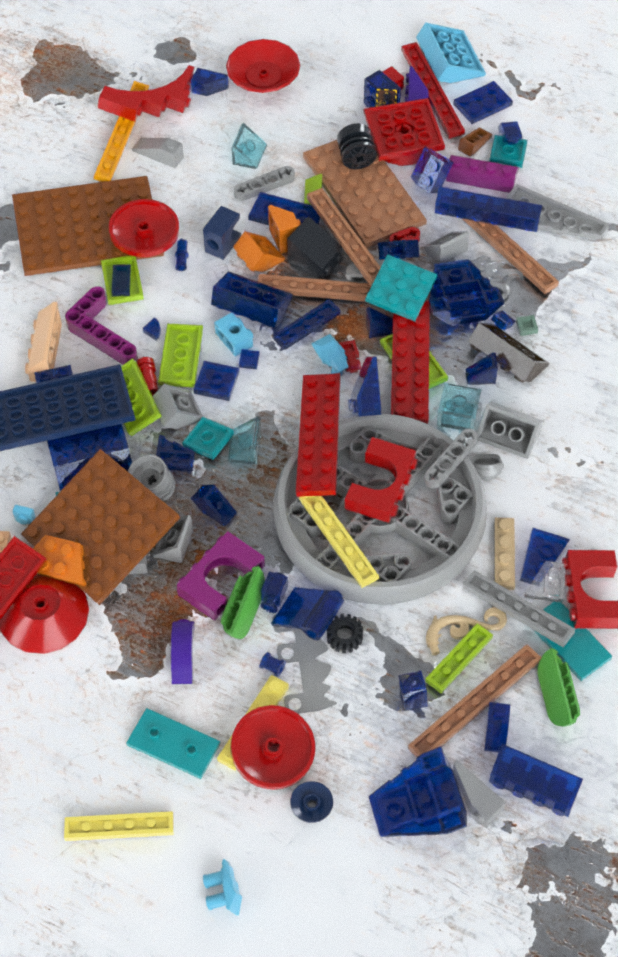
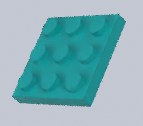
(401, 288)

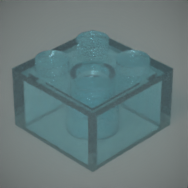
(458, 407)

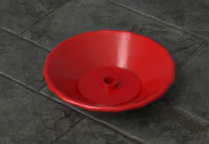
(263, 65)
(50, 626)

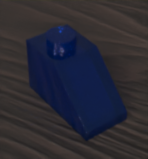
(208, 82)
(399, 249)
(214, 504)
(496, 726)

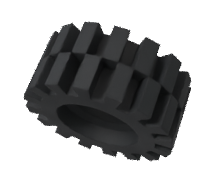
(345, 644)

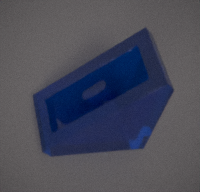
(378, 323)
(483, 371)

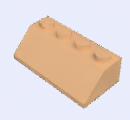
(44, 341)

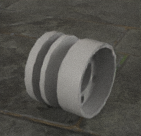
(154, 475)

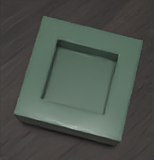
(527, 325)

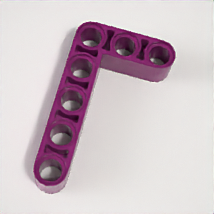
(81, 323)

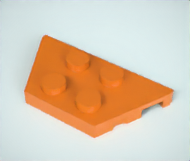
(63, 559)

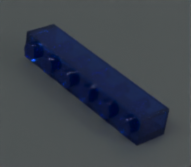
(488, 209)

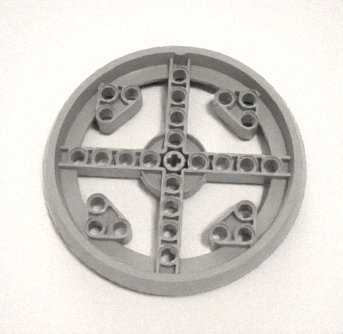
(408, 584)

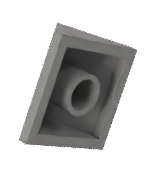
(448, 246)
(175, 541)

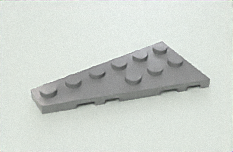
(560, 217)

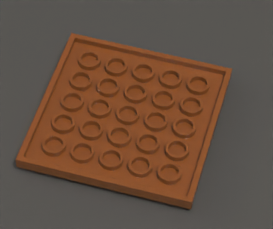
(110, 517)

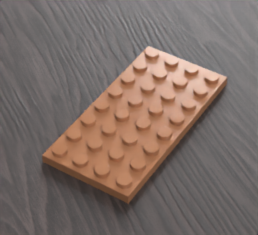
(366, 197)

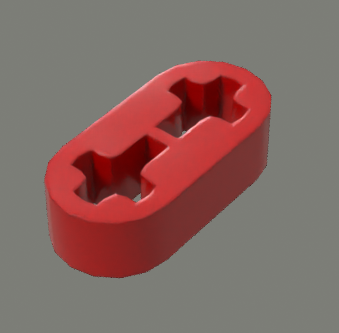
(406, 234)

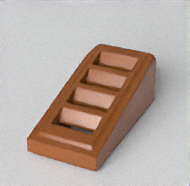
(472, 142)

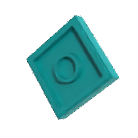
(508, 154)
(208, 438)

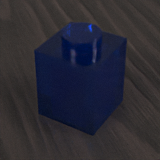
(275, 585)

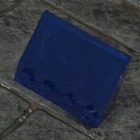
(366, 392)

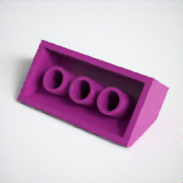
(482, 174)

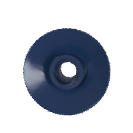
(311, 792)

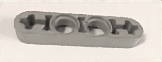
(282, 175)
(448, 456)

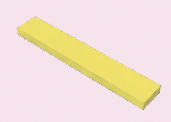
(340, 539)

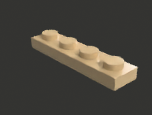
(504, 552)

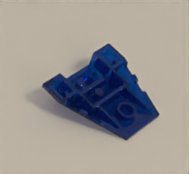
(462, 294)
(420, 799)

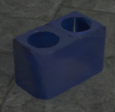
(413, 690)

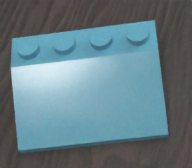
(449, 53)

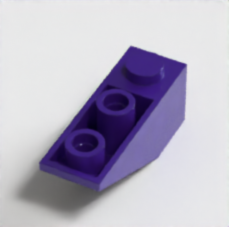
(416, 88)

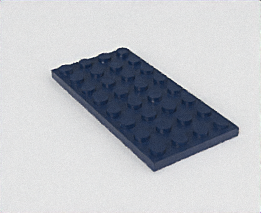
(64, 407)

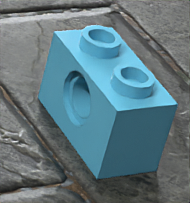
(233, 334)

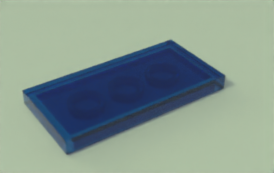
(259, 211)

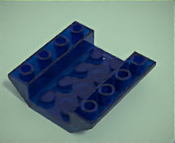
(74, 451)

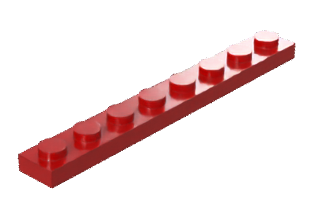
(436, 95)

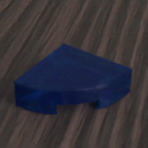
(152, 329)

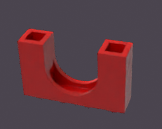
(383, 503)
(585, 610)

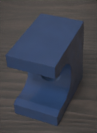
(219, 233)

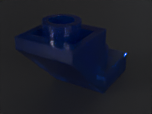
(510, 132)

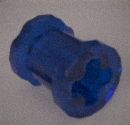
(272, 664)

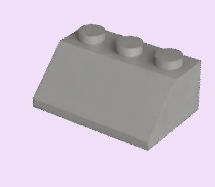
(509, 429)

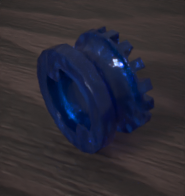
(270, 604)

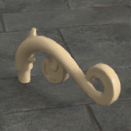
(464, 622)

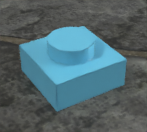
(23, 514)

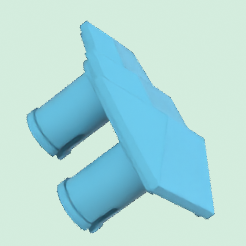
(331, 353)
(231, 896)

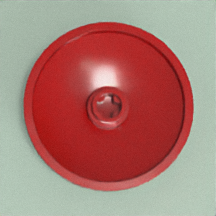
(144, 228)
(272, 747)

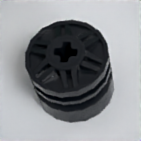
(356, 146)

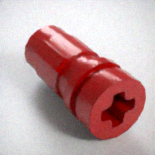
(148, 370)

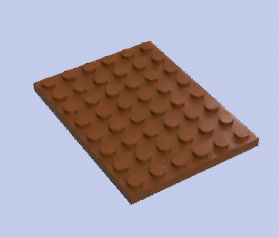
(71, 224)

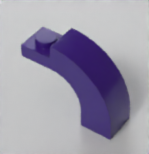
(182, 651)

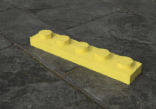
(269, 695)
(118, 826)

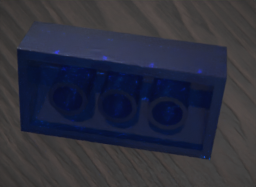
(251, 299)
(535, 780)

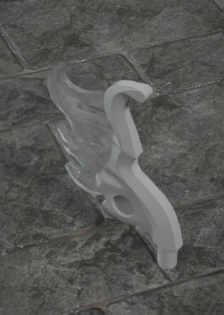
(498, 276)

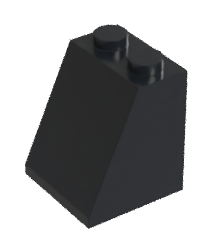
(313, 249)

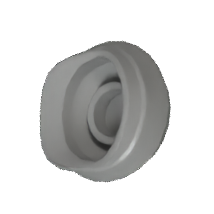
(488, 465)

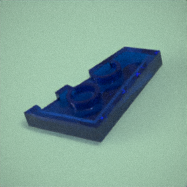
(541, 548)

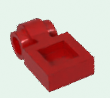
(352, 354)

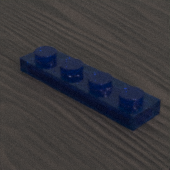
(306, 324)

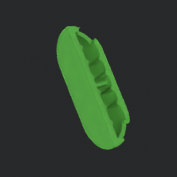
(243, 604)
(558, 689)

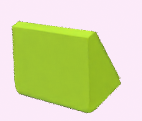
(312, 184)

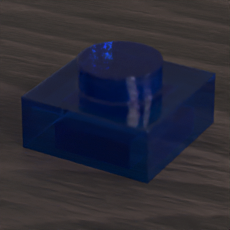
(503, 320)

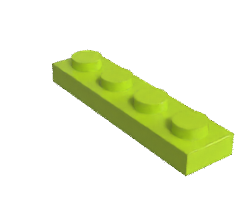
(459, 658)

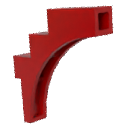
(154, 102)

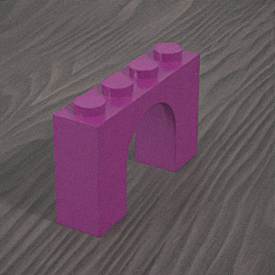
(226, 551)

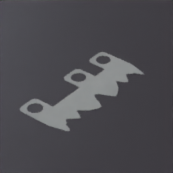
(311, 671)

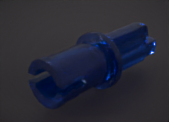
(181, 255)

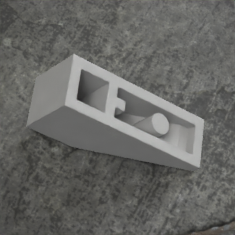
(161, 150)
(480, 799)

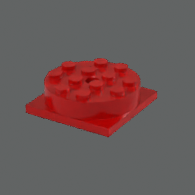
(403, 131)

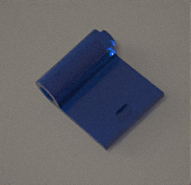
(309, 610)

